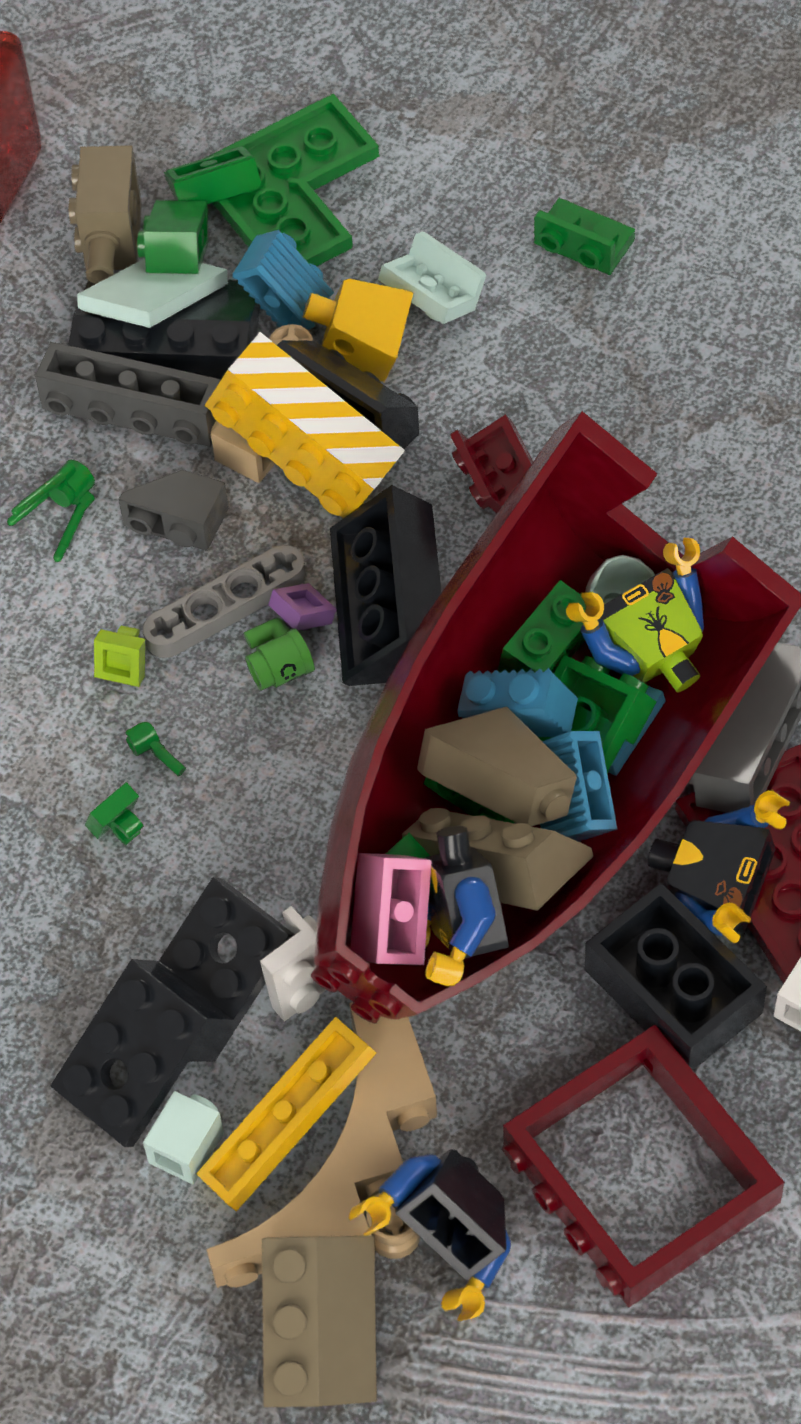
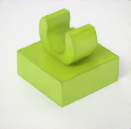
(120, 656)

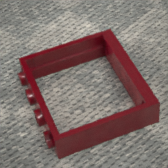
(707, 1116)

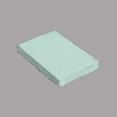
(149, 297)

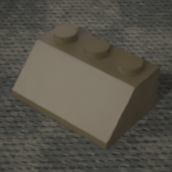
(525, 859)
(319, 1321)

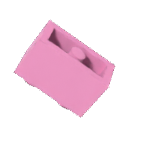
(391, 908)

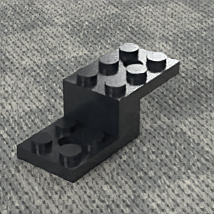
(170, 1012)

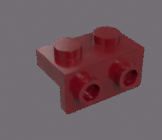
(494, 460)

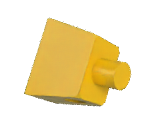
(363, 323)

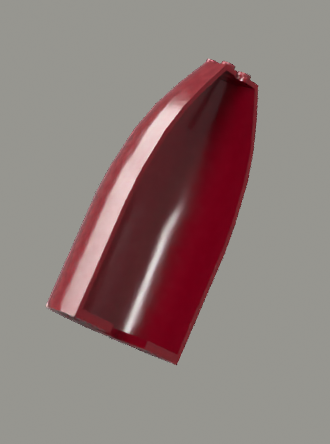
(550, 529)

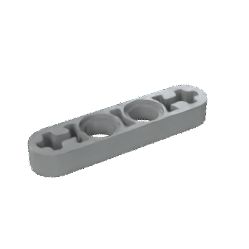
(220, 595)

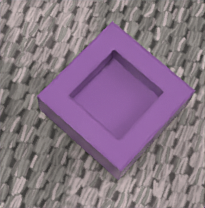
(302, 607)

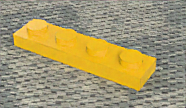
(286, 1113)

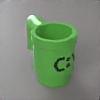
(279, 659)

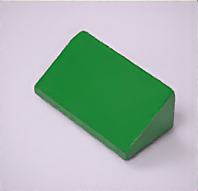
(214, 177)

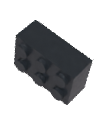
(675, 976)

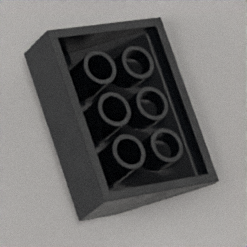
(195, 340)

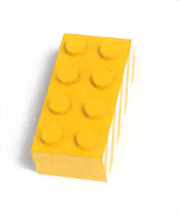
(303, 427)

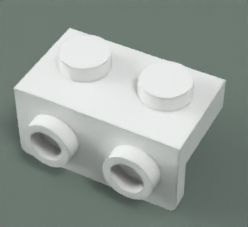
(290, 968)

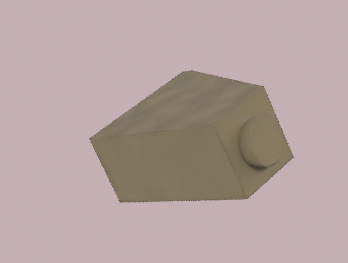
(499, 766)

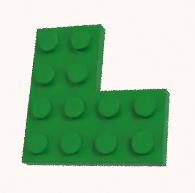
(292, 162)

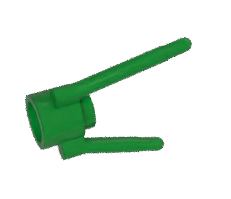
(65, 488)

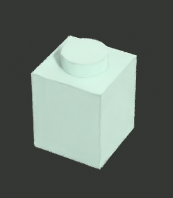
(184, 1136)

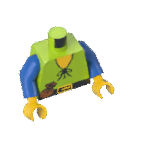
(650, 625)

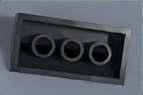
(382, 581)

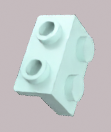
(438, 277)

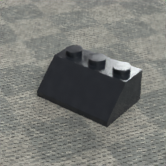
(387, 410)

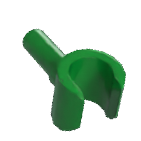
(144, 738)

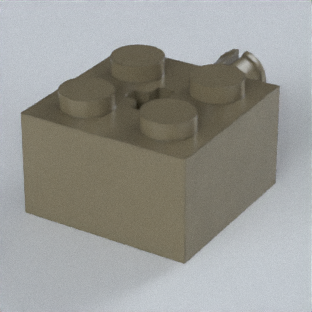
(106, 209)

